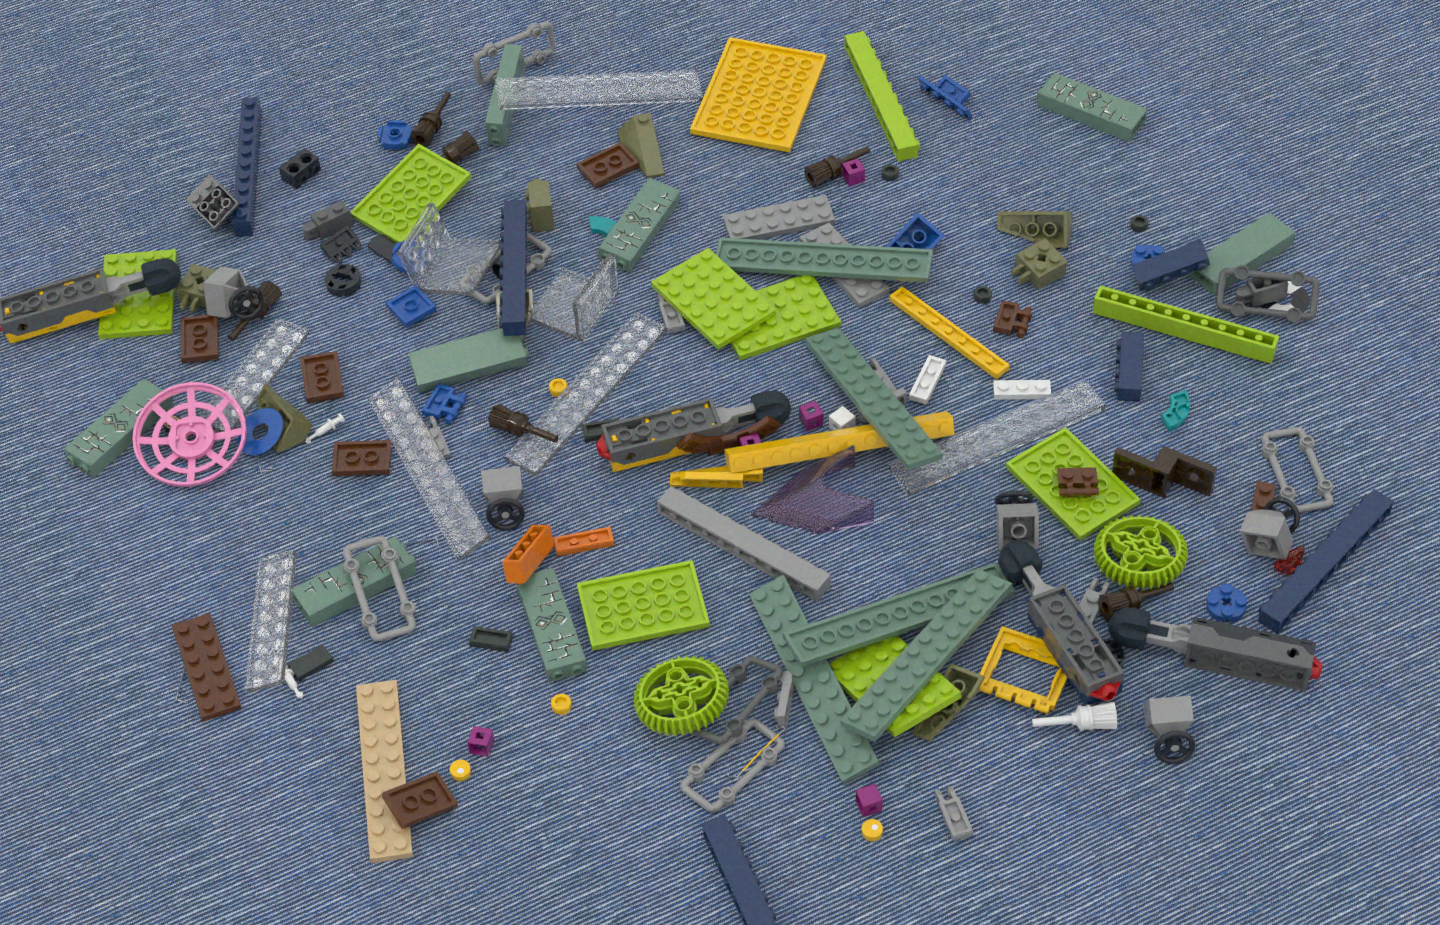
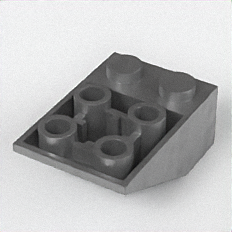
(212, 201)

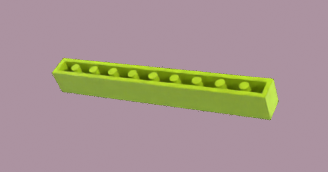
(881, 96)
(1186, 324)

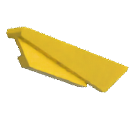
(715, 478)

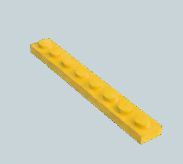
(949, 332)

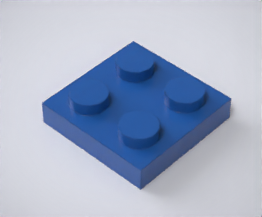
(411, 306)

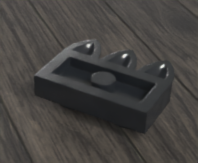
(340, 243)

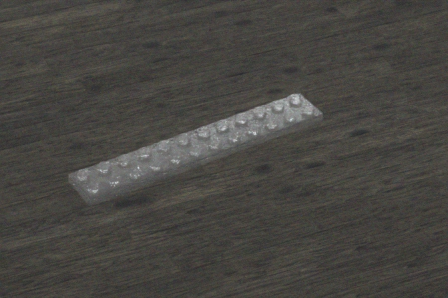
(598, 89)
(586, 392)
(1002, 435)
(429, 469)

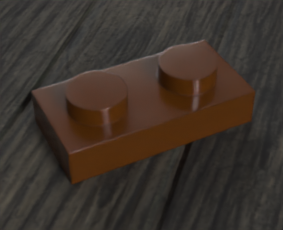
(1263, 494)

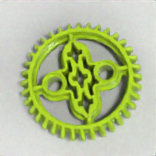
(1140, 552)
(681, 695)

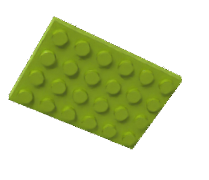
(405, 192)
(713, 298)
(141, 312)
(800, 313)
(1080, 515)
(642, 605)
(864, 665)

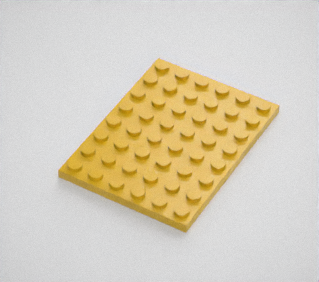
(759, 94)

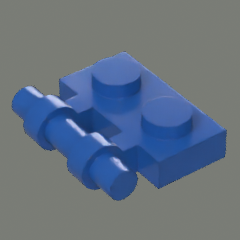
(440, 399)

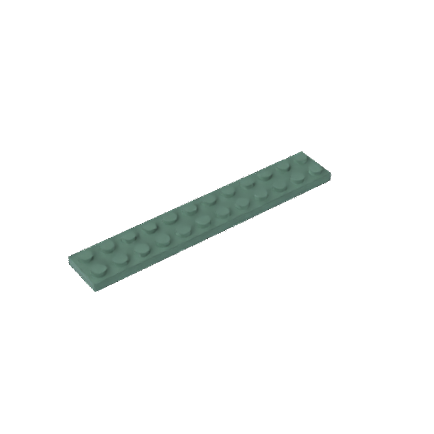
(826, 259)
(874, 399)
(877, 620)
(926, 655)
(815, 683)

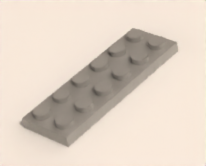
(779, 219)
(859, 290)

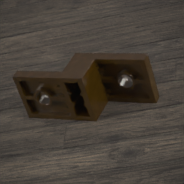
(1166, 470)

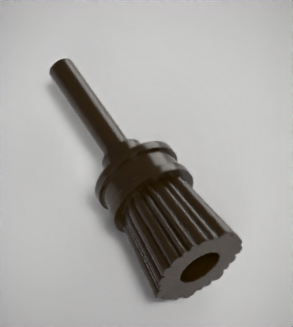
(429, 124)
(460, 148)
(829, 167)
(271, 294)
(516, 423)
(1127, 598)

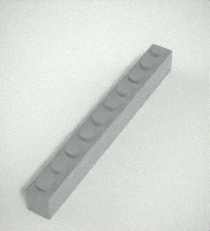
(743, 543)

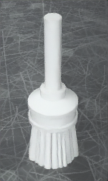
(1085, 717)

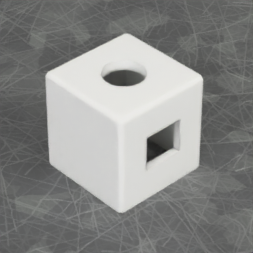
(841, 419)

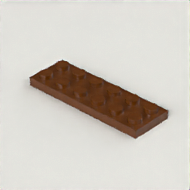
(206, 667)

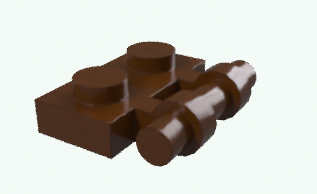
(1006, 319)
(1077, 482)

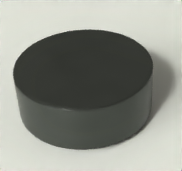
(890, 172)
(1139, 223)
(982, 294)

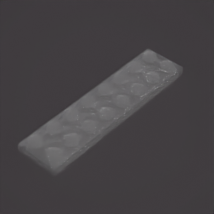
(259, 368)
(271, 621)

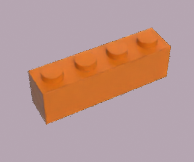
(528, 554)

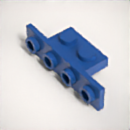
(950, 91)

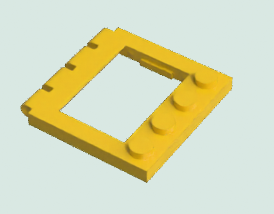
(1029, 647)

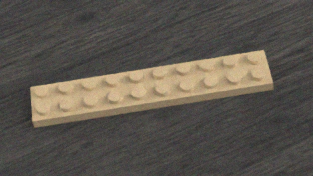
(382, 768)

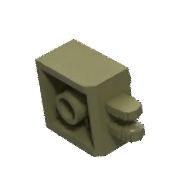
(539, 206)
(1039, 264)
(192, 288)

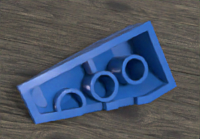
(917, 234)

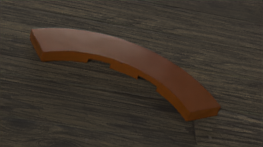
(716, 445)

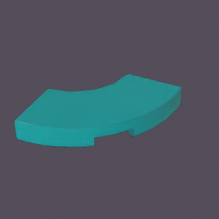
(601, 225)
(1178, 410)

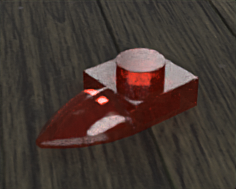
(1292, 561)

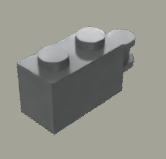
(327, 221)
(1262, 291)

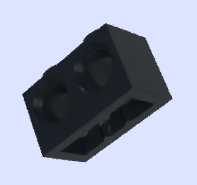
(300, 168)

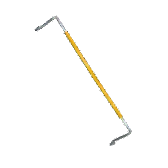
(760, 752)

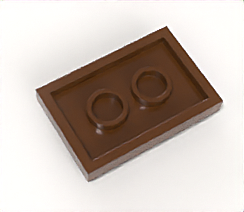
(607, 165)
(199, 338)
(322, 377)
(361, 458)
(419, 800)

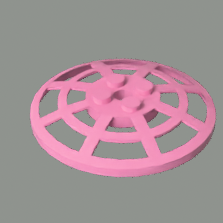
(187, 426)

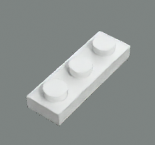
(927, 379)
(1021, 389)

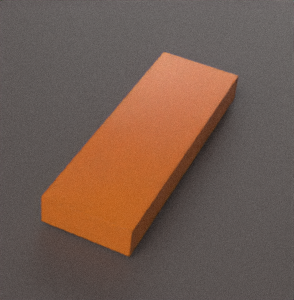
(583, 541)

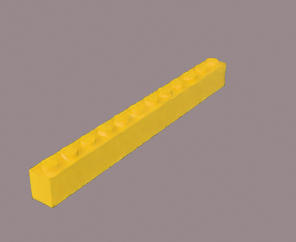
(824, 444)

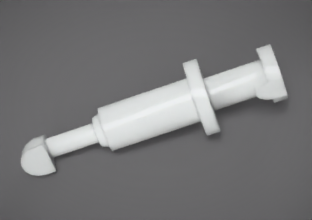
(326, 427)
(291, 682)

